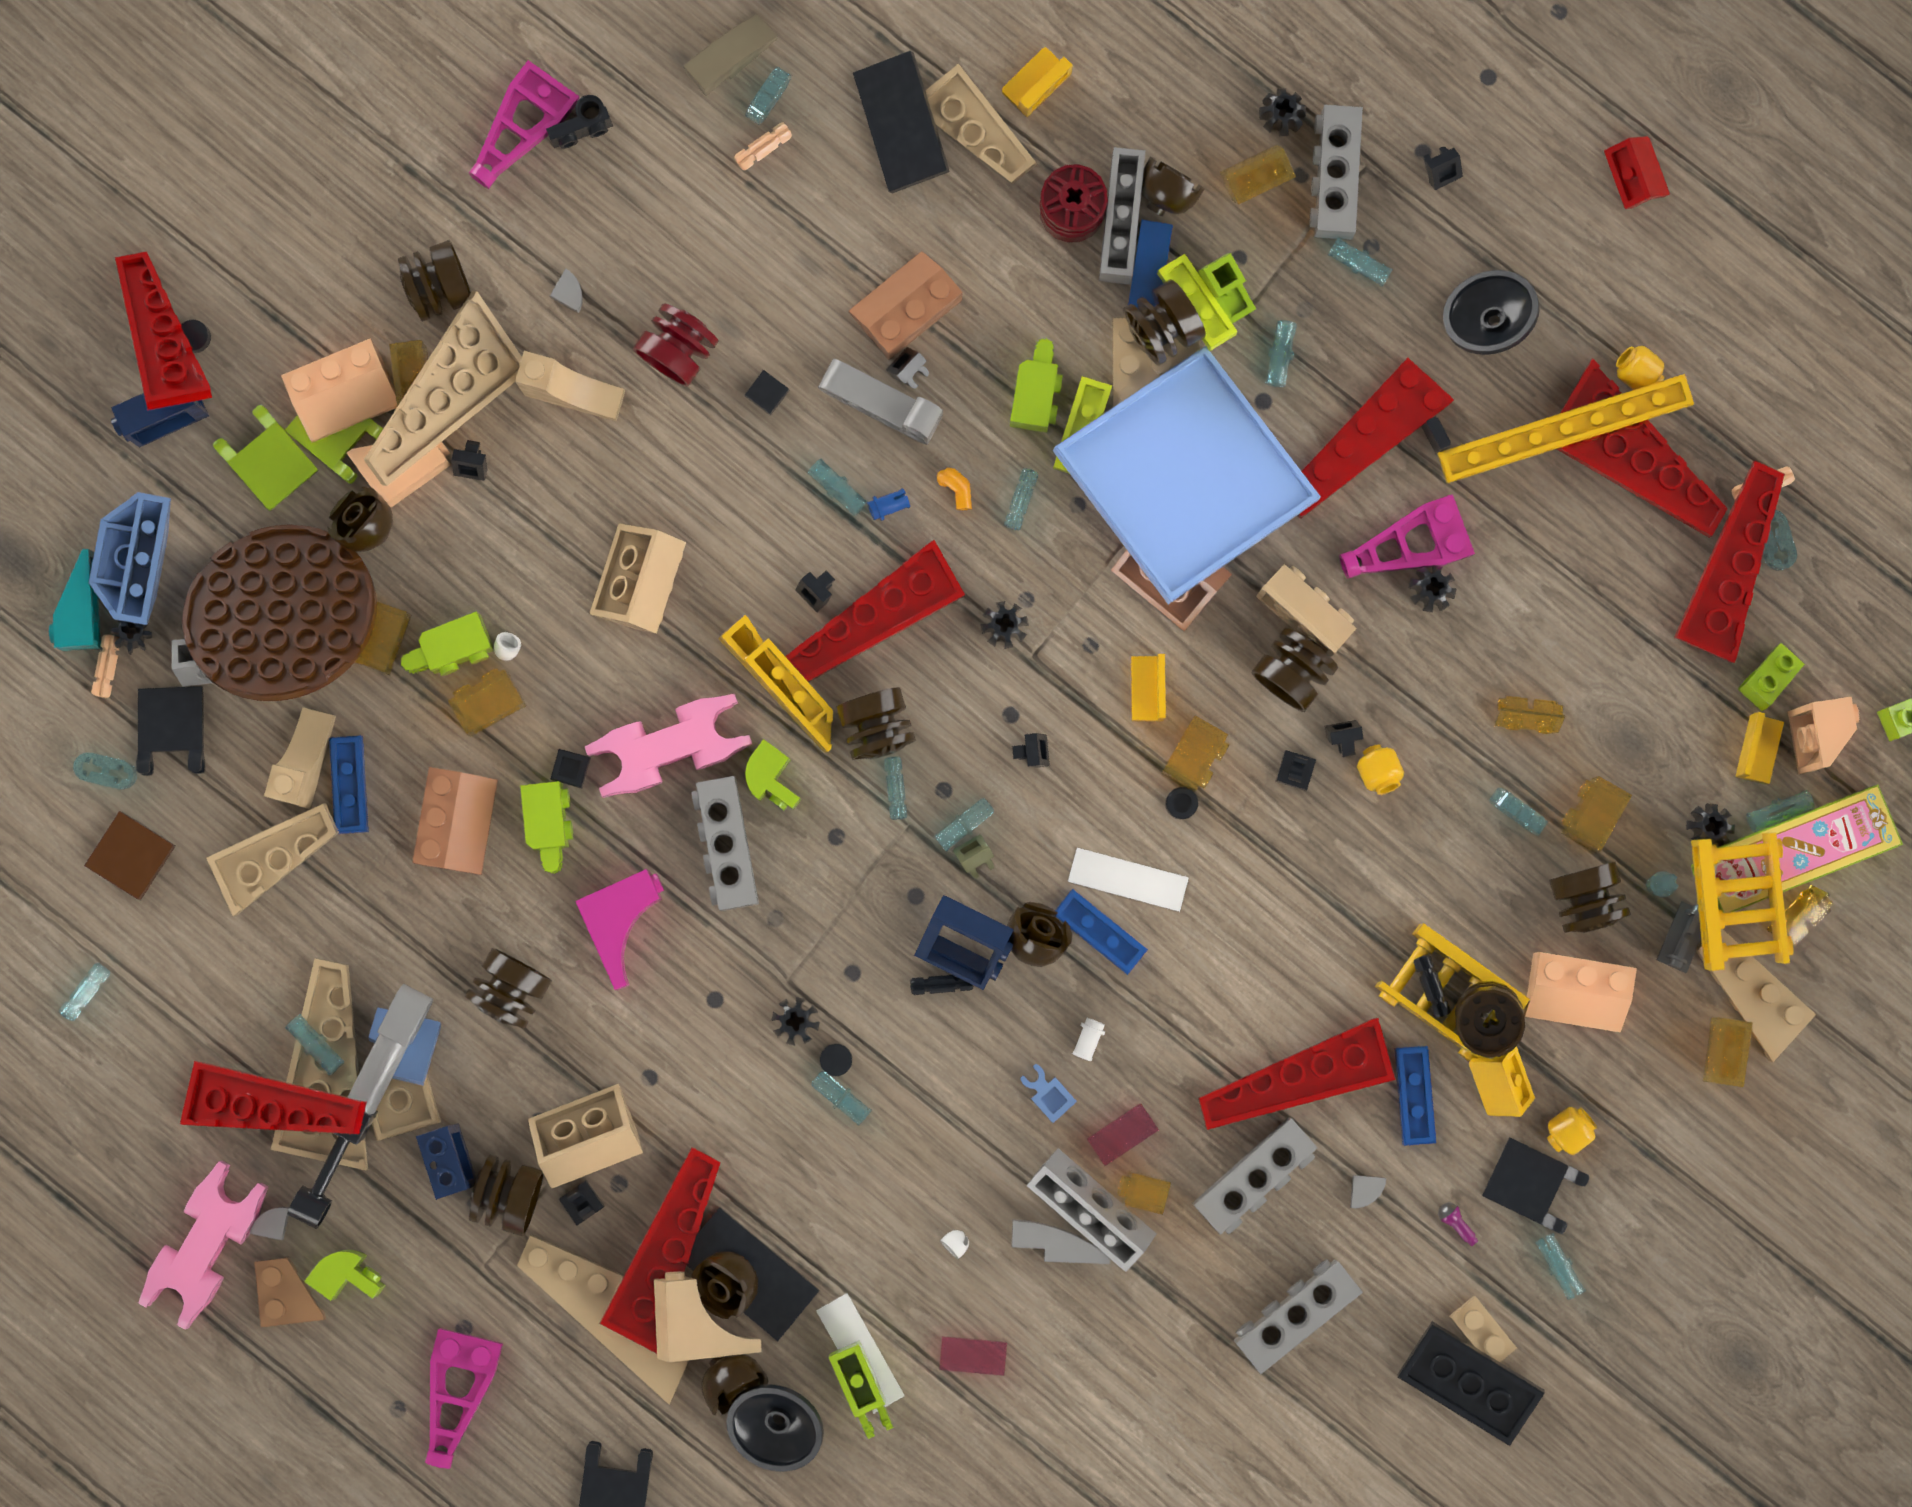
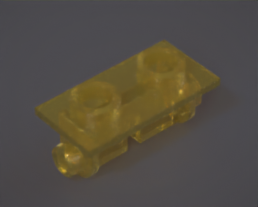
(1544, 717)
(1811, 906)

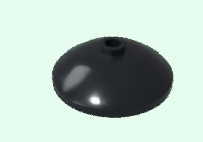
(1487, 300)
(775, 1440)

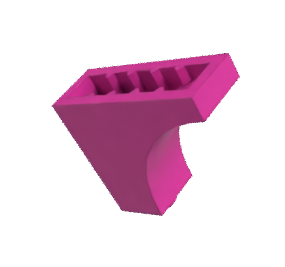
(612, 914)

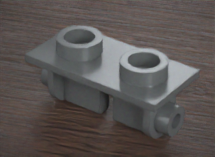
(1681, 938)

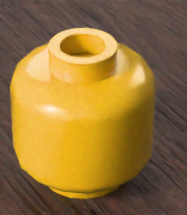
(1639, 367)
(1380, 769)
(1571, 1130)

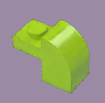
(1227, 287)
(763, 771)
(338, 1269)

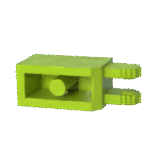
(1035, 389)
(449, 646)
(546, 822)
(860, 1385)

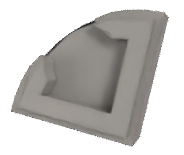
(568, 291)
(1366, 1190)
(271, 1223)

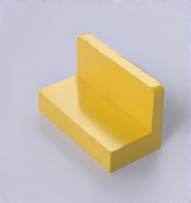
(1037, 81)
(1148, 688)
(1759, 748)
(1502, 1084)

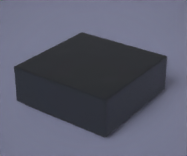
(767, 392)
(1436, 435)
(570, 768)

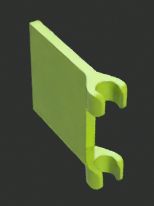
(334, 447)
(270, 463)

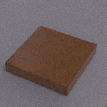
(130, 855)

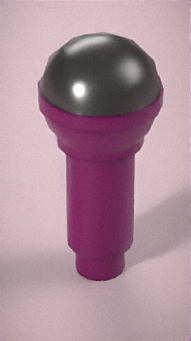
(1451, 1215)

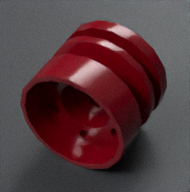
(1073, 221)
(674, 346)

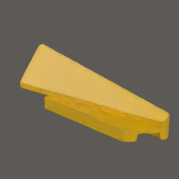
(781, 680)

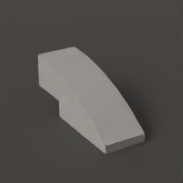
(1057, 1243)

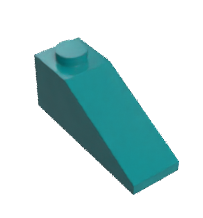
(77, 613)

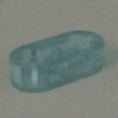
(768, 95)
(1785, 542)
(103, 778)
(1518, 811)

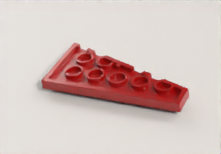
(1642, 461)

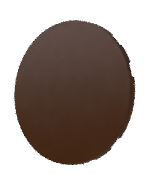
(279, 613)

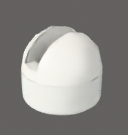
(506, 646)
(955, 1243)

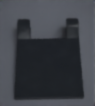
(170, 722)
(1528, 1183)
(614, 1486)

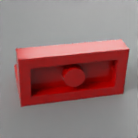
(1636, 171)

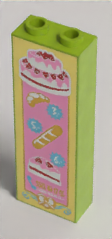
(1815, 844)

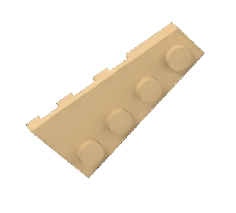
(974, 123)
(266, 858)
(1762, 1000)

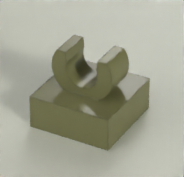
(974, 854)

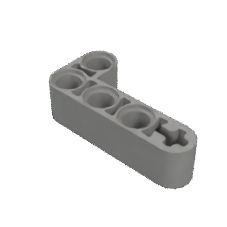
(881, 402)

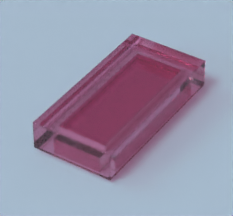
(1122, 1134)
(973, 1355)

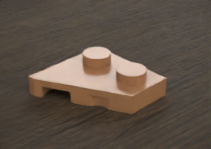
(283, 1295)

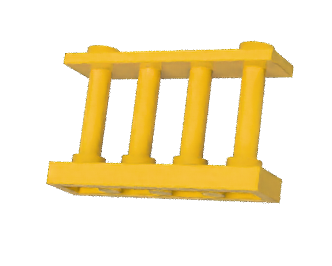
(1713, 920)
(1454, 961)

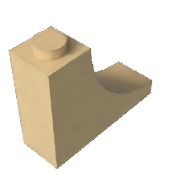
(556, 384)
(298, 771)
(685, 1327)

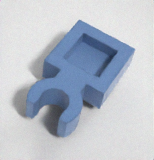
(1051, 1096)

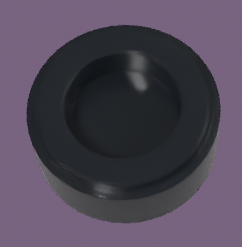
(197, 334)
(1181, 803)
(836, 1059)

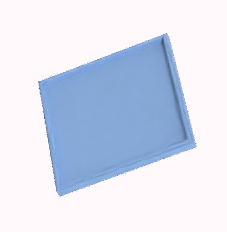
(1186, 474)

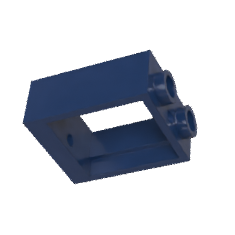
(145, 426)
(956, 958)
(452, 1160)

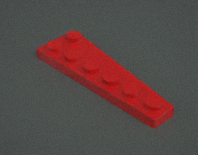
(162, 351)
(1378, 426)
(1726, 587)
(897, 602)
(1324, 1070)
(250, 1101)
(662, 1250)

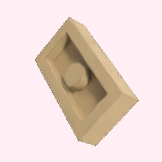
(1482, 1330)

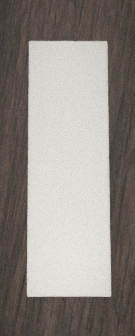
(1128, 879)
(847, 1327)

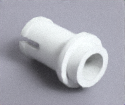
(1088, 1039)

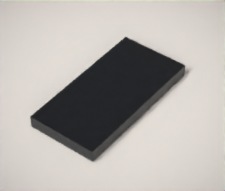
(901, 122)
(781, 1288)
(1471, 1383)

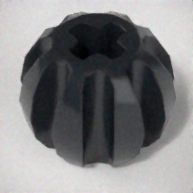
(1293, 112)
(1437, 580)
(998, 617)
(1708, 816)
(788, 1015)

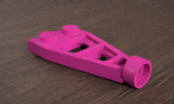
(545, 94)
(1445, 528)
(467, 1353)

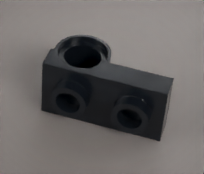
(568, 132)

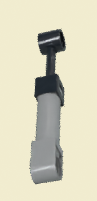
(394, 1037)

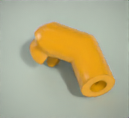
(959, 484)

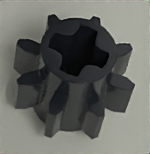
(138, 638)

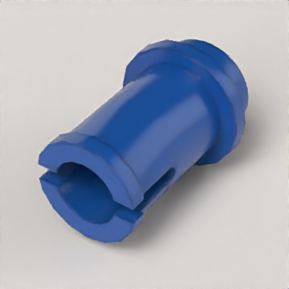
(888, 504)

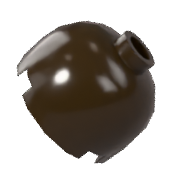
(1168, 189)
(361, 520)
(1038, 935)
(726, 1284)
(728, 1378)

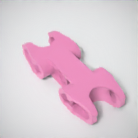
(692, 737)
(191, 1266)

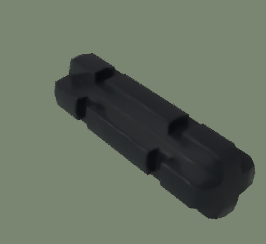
(938, 984)
(1432, 986)

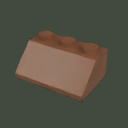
(906, 304)
(1183, 609)
(455, 821)

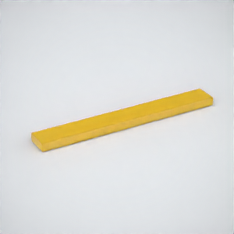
(1565, 428)

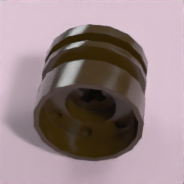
(434, 280)
(1159, 325)
(1298, 664)
(876, 724)
(1590, 898)
(508, 988)
(1494, 1037)
(506, 1195)

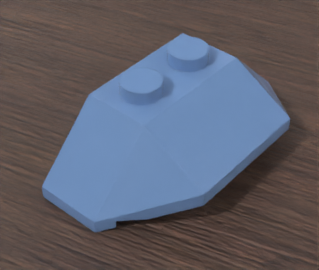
(131, 557)

